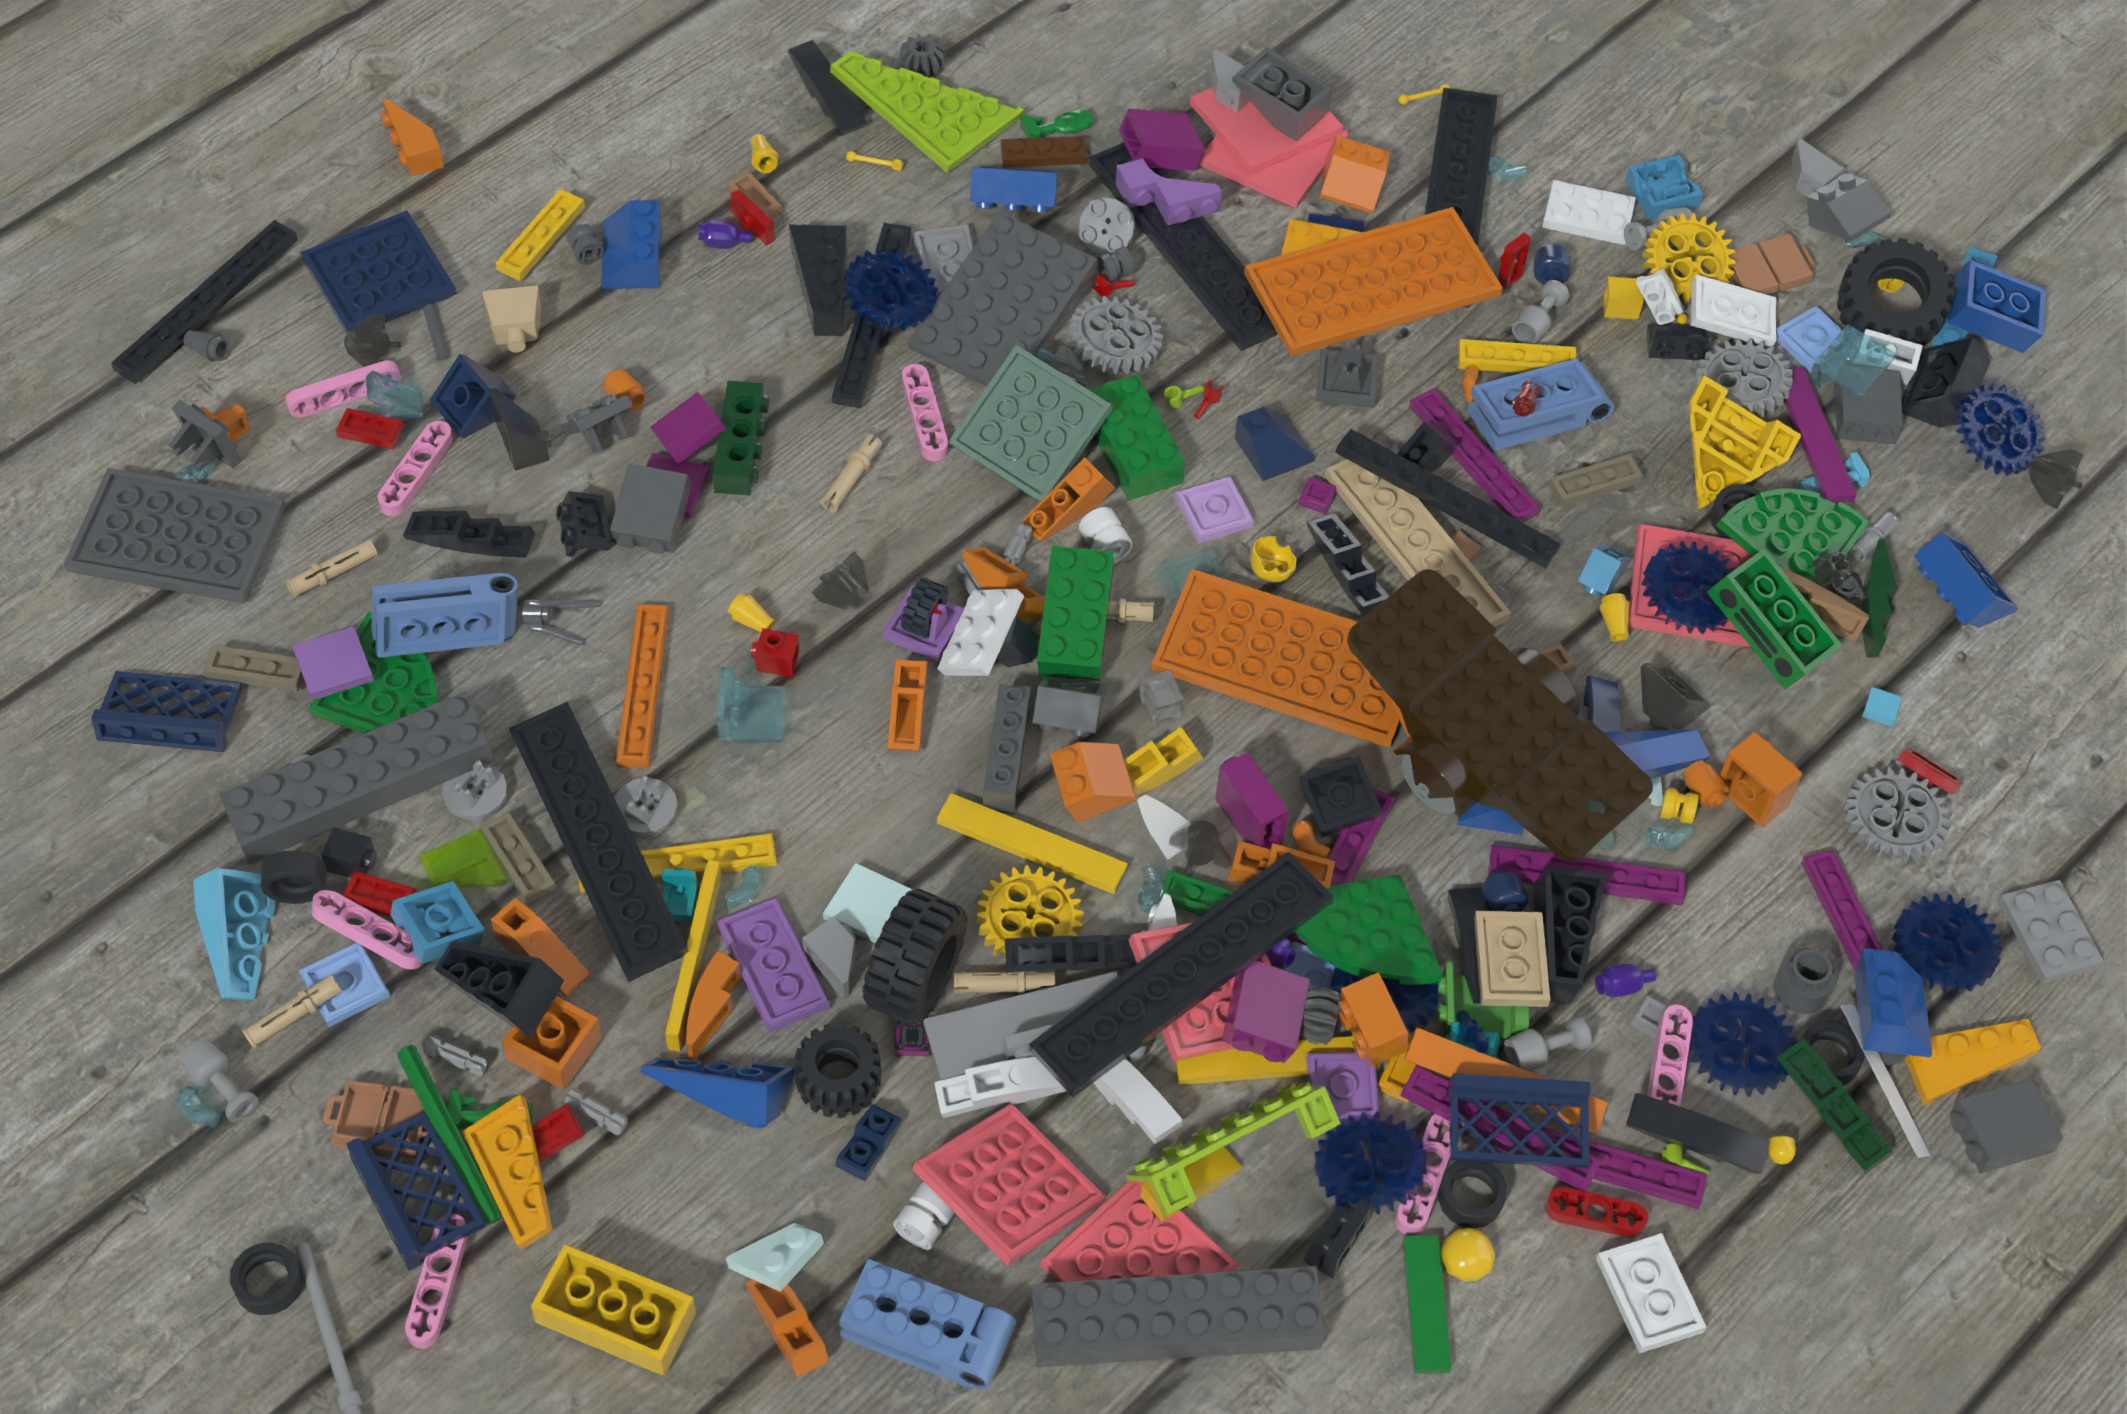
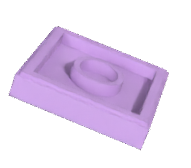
(1214, 509)

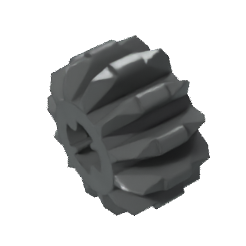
(923, 55)
(1319, 1015)

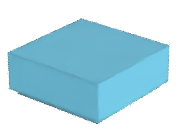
(1882, 706)

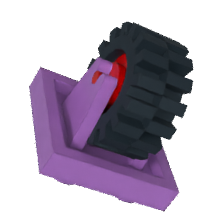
(924, 620)

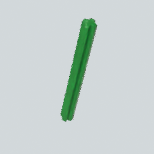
(448, 1133)

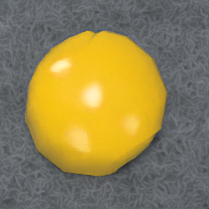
(1271, 560)
(1467, 1254)

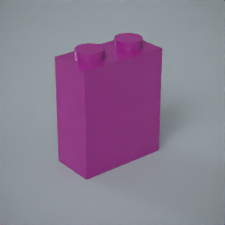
(1162, 139)
(1251, 802)
(1266, 1011)

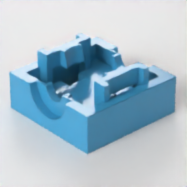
(1658, 194)
(444, 912)

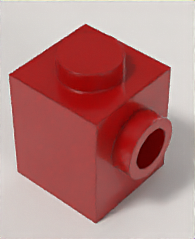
(776, 652)

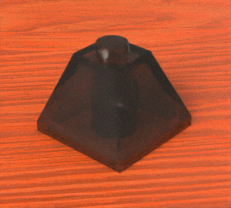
(519, 432)
(1668, 698)

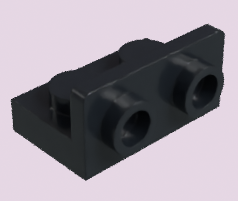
(1677, 342)
(583, 522)
(1337, 1238)

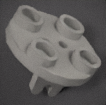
(1094, 222)
(650, 794)
(466, 802)

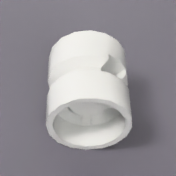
(1104, 532)
(922, 1220)

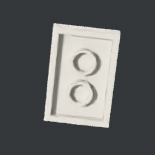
(1588, 212)
(1733, 311)
(980, 632)
(1650, 1293)

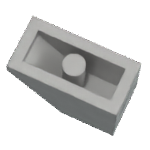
(1225, 91)
(1812, 168)
(832, 953)

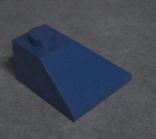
(466, 398)
(1271, 442)

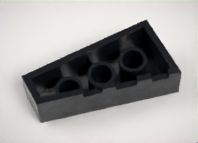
(821, 267)
(1569, 913)
(502, 982)

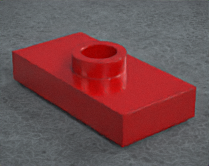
(752, 217)
(1514, 260)
(370, 428)
(1929, 770)
(375, 893)
(556, 1132)

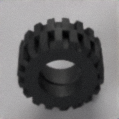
(838, 1094)

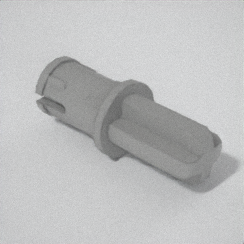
(1866, 544)

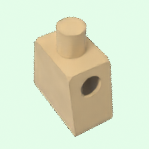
(513, 315)

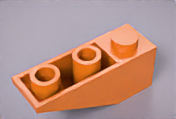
(414, 138)
(1070, 500)
(528, 935)

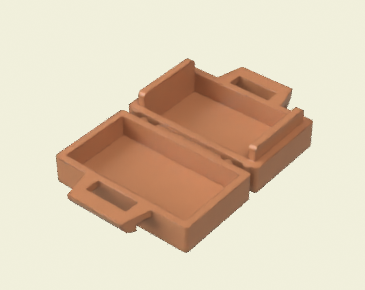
(1772, 265)
(370, 1110)

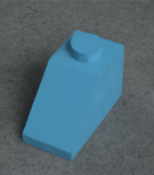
(1603, 570)

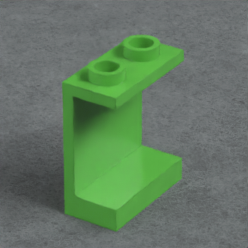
(1456, 996)

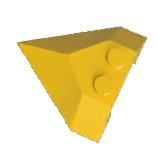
(1732, 442)

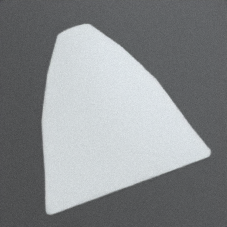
(1161, 823)

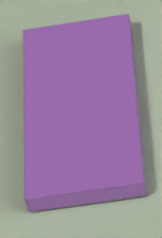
(773, 965)

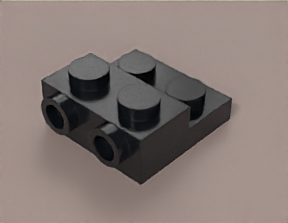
(1339, 795)

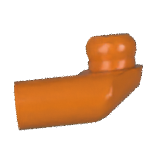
(1469, 379)
(1306, 841)

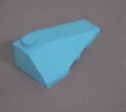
(234, 927)

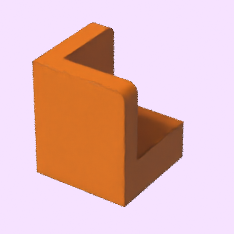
(234, 419)

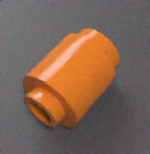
(624, 384)
(1706, 782)

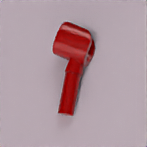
(1106, 287)
(1210, 396)

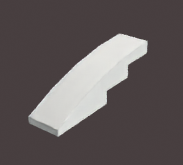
(1139, 1101)

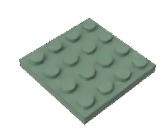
(1030, 424)

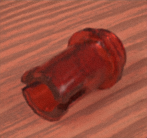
(1525, 401)

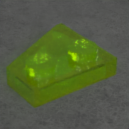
(464, 861)

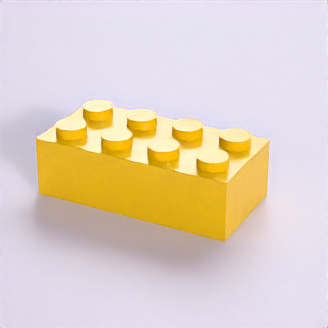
(614, 1310)

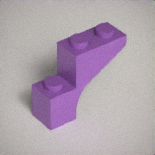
(1174, 198)

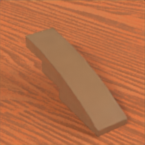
(1836, 613)

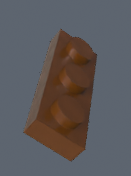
(1043, 151)

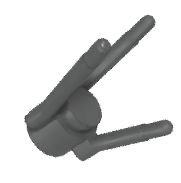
(540, 611)

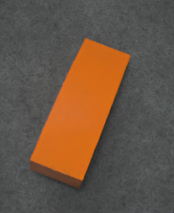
(996, 573)
(907, 705)
(1251, 860)
(711, 1002)
(789, 1327)

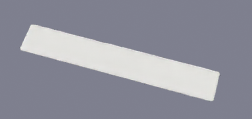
(1888, 1087)

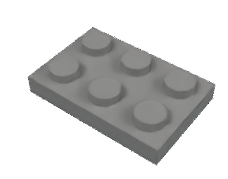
(2050, 931)

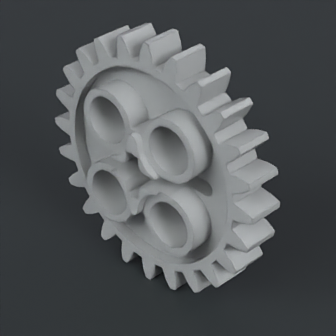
(1115, 335)
(1750, 373)
(1926, 819)

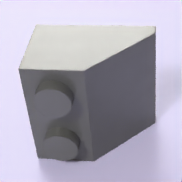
(1846, 207)
(1069, 705)

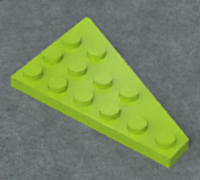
(936, 118)

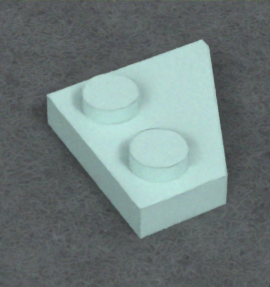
(777, 1256)

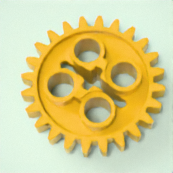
(1683, 235)
(1035, 891)

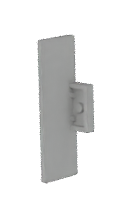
(1004, 1027)

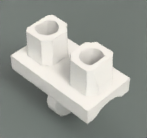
(1660, 296)

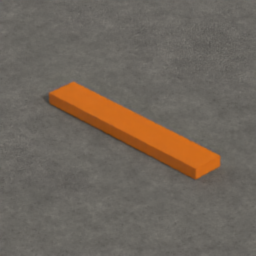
(642, 686)
(1452, 1058)

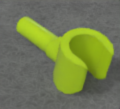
(1178, 396)
(1673, 1155)

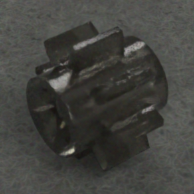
(1831, 569)

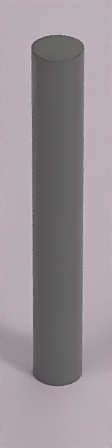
(435, 332)

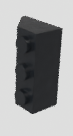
(1942, 380)

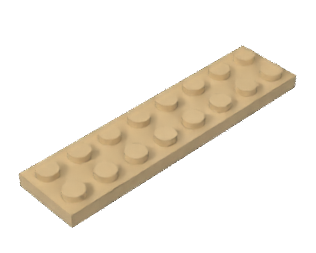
(1412, 535)

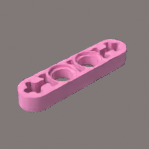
(301, 401)
(924, 412)
(419, 469)
(335, 909)
(1664, 1066)
(1433, 1178)
(440, 1281)

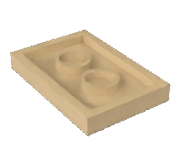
(1511, 959)

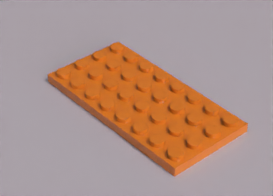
(1372, 281)
(1273, 657)

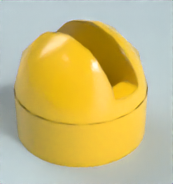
(1781, 1149)

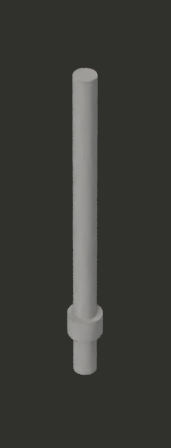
(349, 1399)

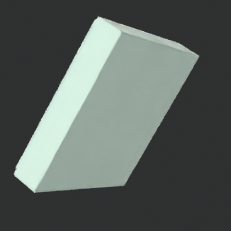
(865, 901)

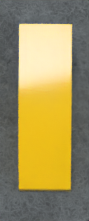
(1162, 761)
(1203, 1176)

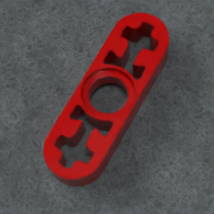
(1584, 1220)

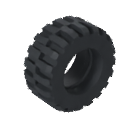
(1900, 262)
(914, 956)

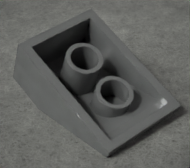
(1284, 93)

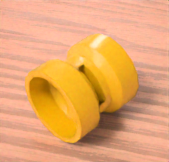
(1671, 805)

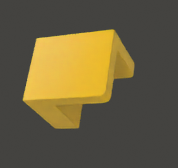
(1622, 298)

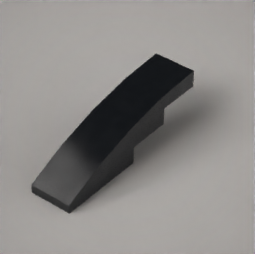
(829, 90)
(476, 536)
(1347, 563)
(1463, 907)
(1068, 953)
(1698, 1133)

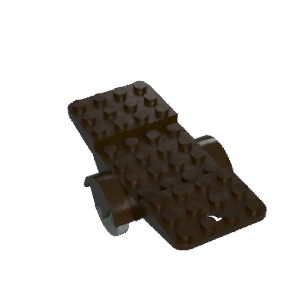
(1492, 721)

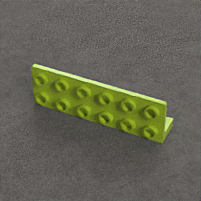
(1167, 1173)

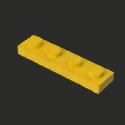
(540, 235)
(1510, 356)

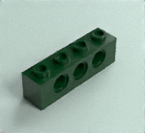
(739, 443)

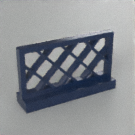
(163, 727)
(1512, 1092)
(391, 1209)

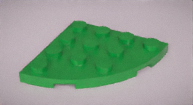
(1793, 527)
(399, 689)
(1373, 931)

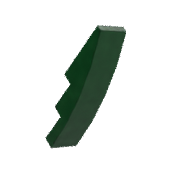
(1876, 599)
(1834, 1105)

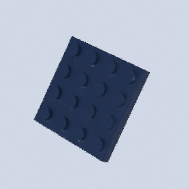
(378, 271)

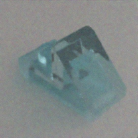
(393, 398)

